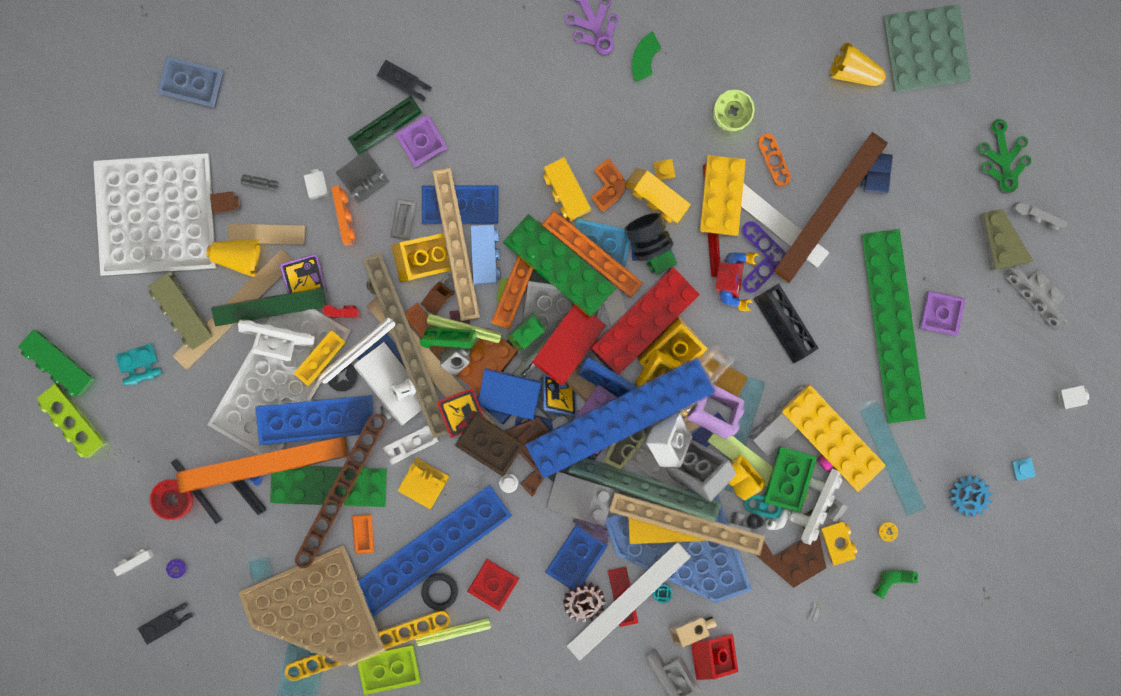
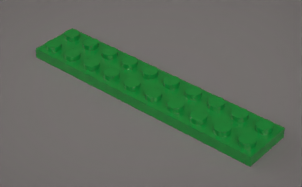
(893, 326)

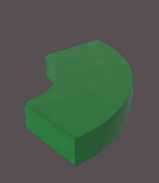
(643, 57)

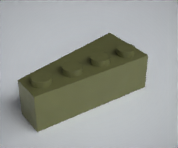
(180, 310)
(623, 450)

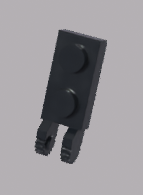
(401, 79)
(162, 624)

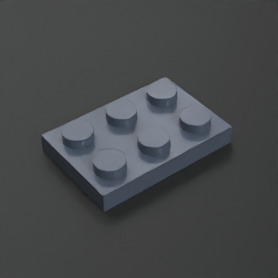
(190, 81)

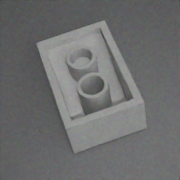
(580, 498)

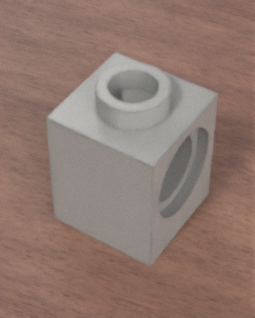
(452, 364)

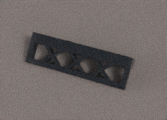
(784, 325)

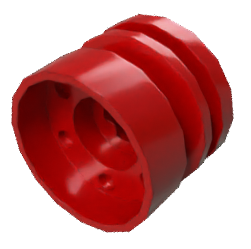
(161, 505)

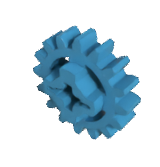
(975, 503)

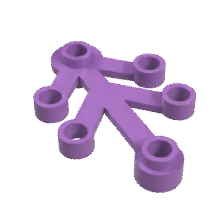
(594, 24)

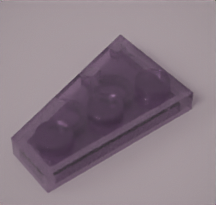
(598, 532)

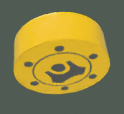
(888, 531)

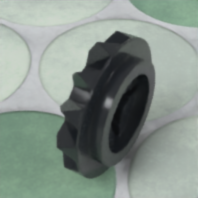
(344, 385)

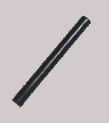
(199, 495)

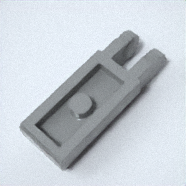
(1039, 215)

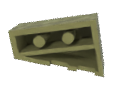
(1002, 241)

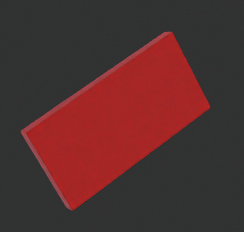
(568, 344)

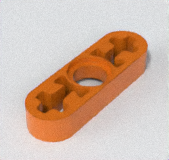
(763, 149)

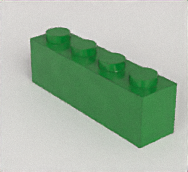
(56, 363)

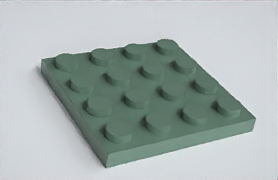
(927, 47)

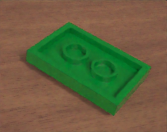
(790, 479)

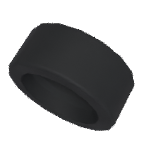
(429, 602)

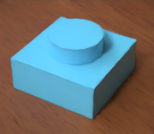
(1023, 469)

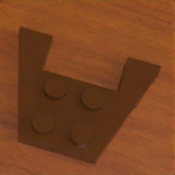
(525, 433)
(796, 561)

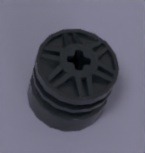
(648, 236)

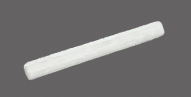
(356, 350)

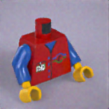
(730, 278)

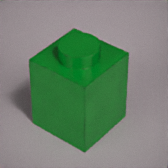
(662, 263)

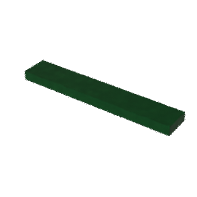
(269, 306)

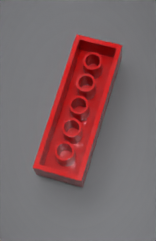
(644, 321)

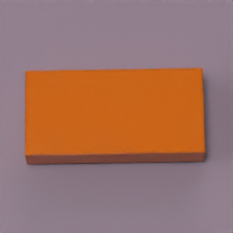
(363, 534)

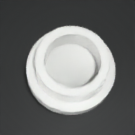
(508, 483)

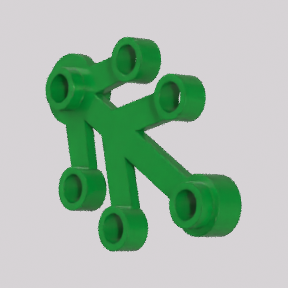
(1004, 158)

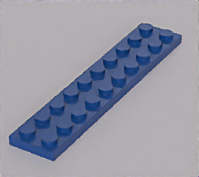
(621, 417)
(433, 549)

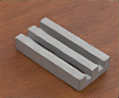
(395, 220)

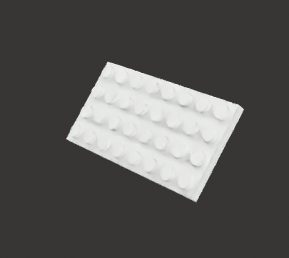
(271, 381)

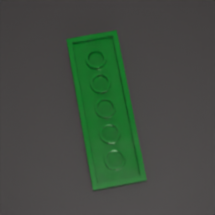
(559, 265)
(313, 484)

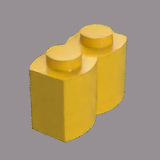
(747, 480)

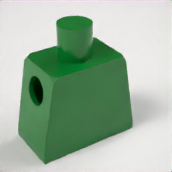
(526, 332)

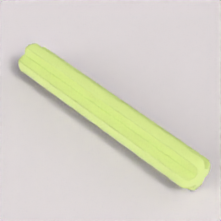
(447, 323)
(454, 631)

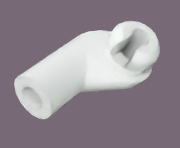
(779, 521)

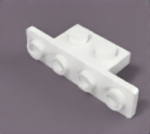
(275, 341)

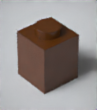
(224, 202)
(437, 298)

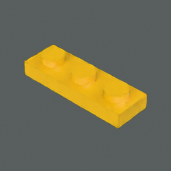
(319, 358)

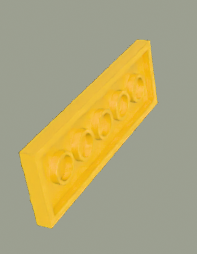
(833, 437)

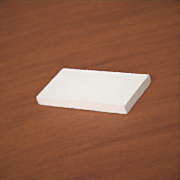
(382, 370)

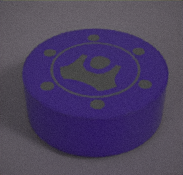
(176, 568)

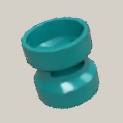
(663, 593)

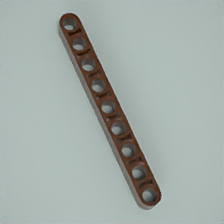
(830, 207)
(333, 497)

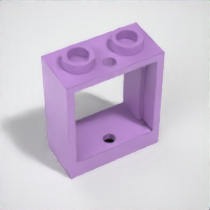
(714, 424)

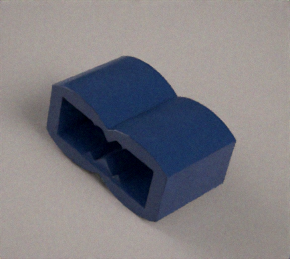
(878, 177)

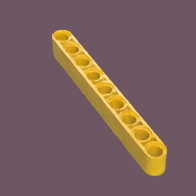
(393, 631)

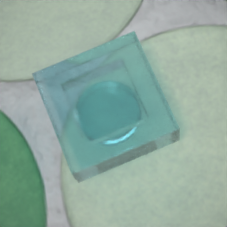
(259, 569)

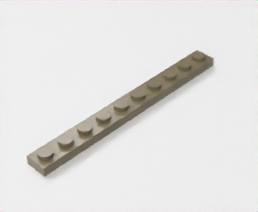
(406, 343)

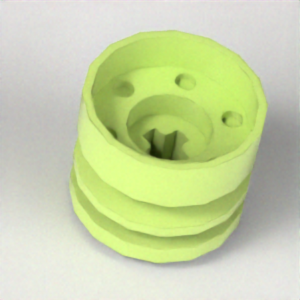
(736, 99)

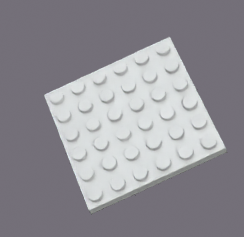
(154, 214)

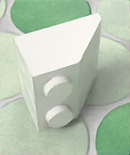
(670, 441)

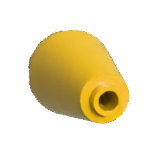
(856, 67)
(236, 255)

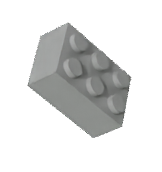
(703, 471)

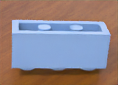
(485, 254)

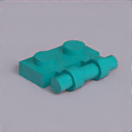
(137, 358)

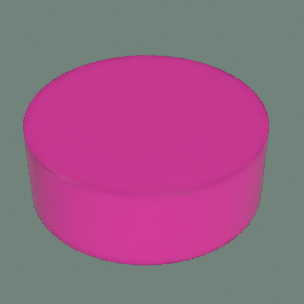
(824, 463)

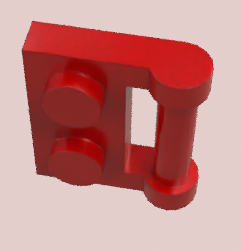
(348, 311)

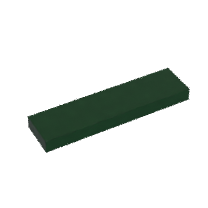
(384, 125)

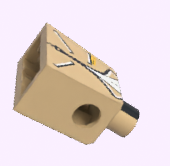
(684, 634)

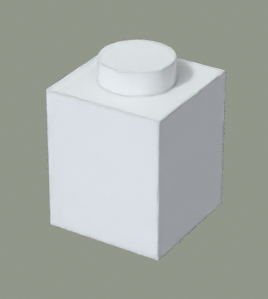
(316, 184)
(1073, 397)

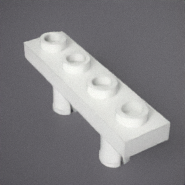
(818, 515)

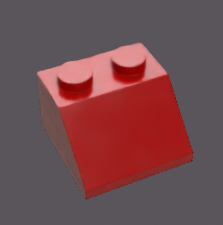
(714, 657)

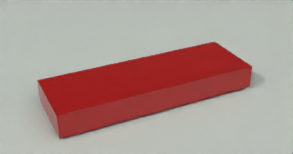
(619, 584)

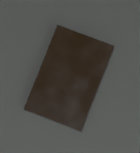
(489, 444)

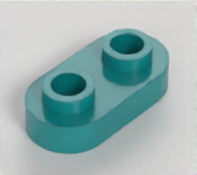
(761, 507)

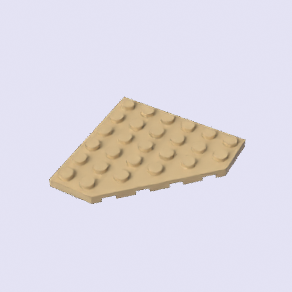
(316, 609)

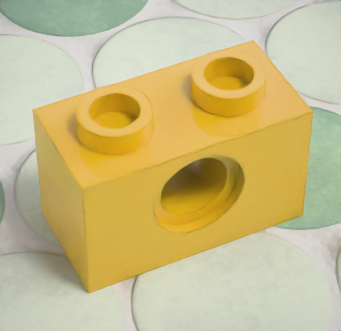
(830, 534)

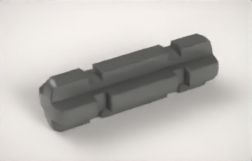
(259, 182)

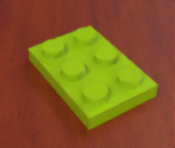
(389, 670)

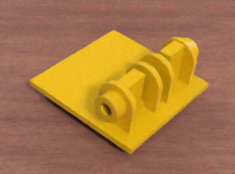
(423, 483)

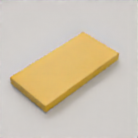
(643, 532)

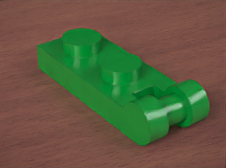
(448, 337)

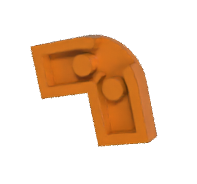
(613, 187)

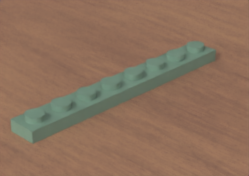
(646, 488)

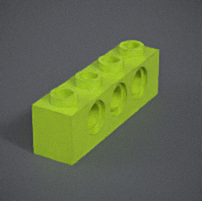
(81, 424)

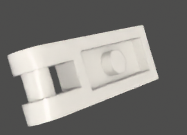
(410, 444)

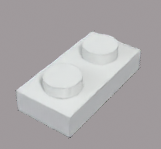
(125, 565)

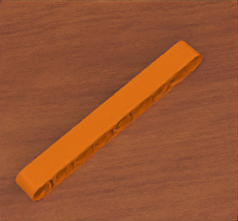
(261, 464)

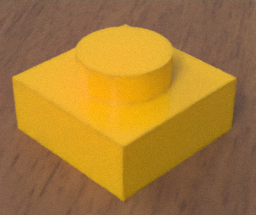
(664, 169)

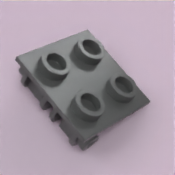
(362, 176)

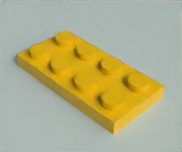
(722, 195)

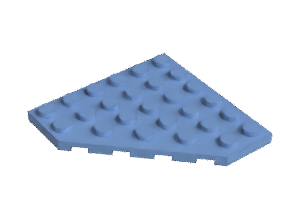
(711, 571)

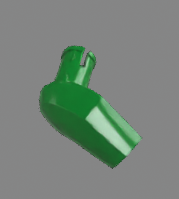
(893, 577)

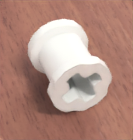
(403, 389)

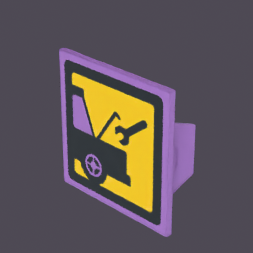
(302, 274)

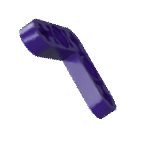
(768, 260)

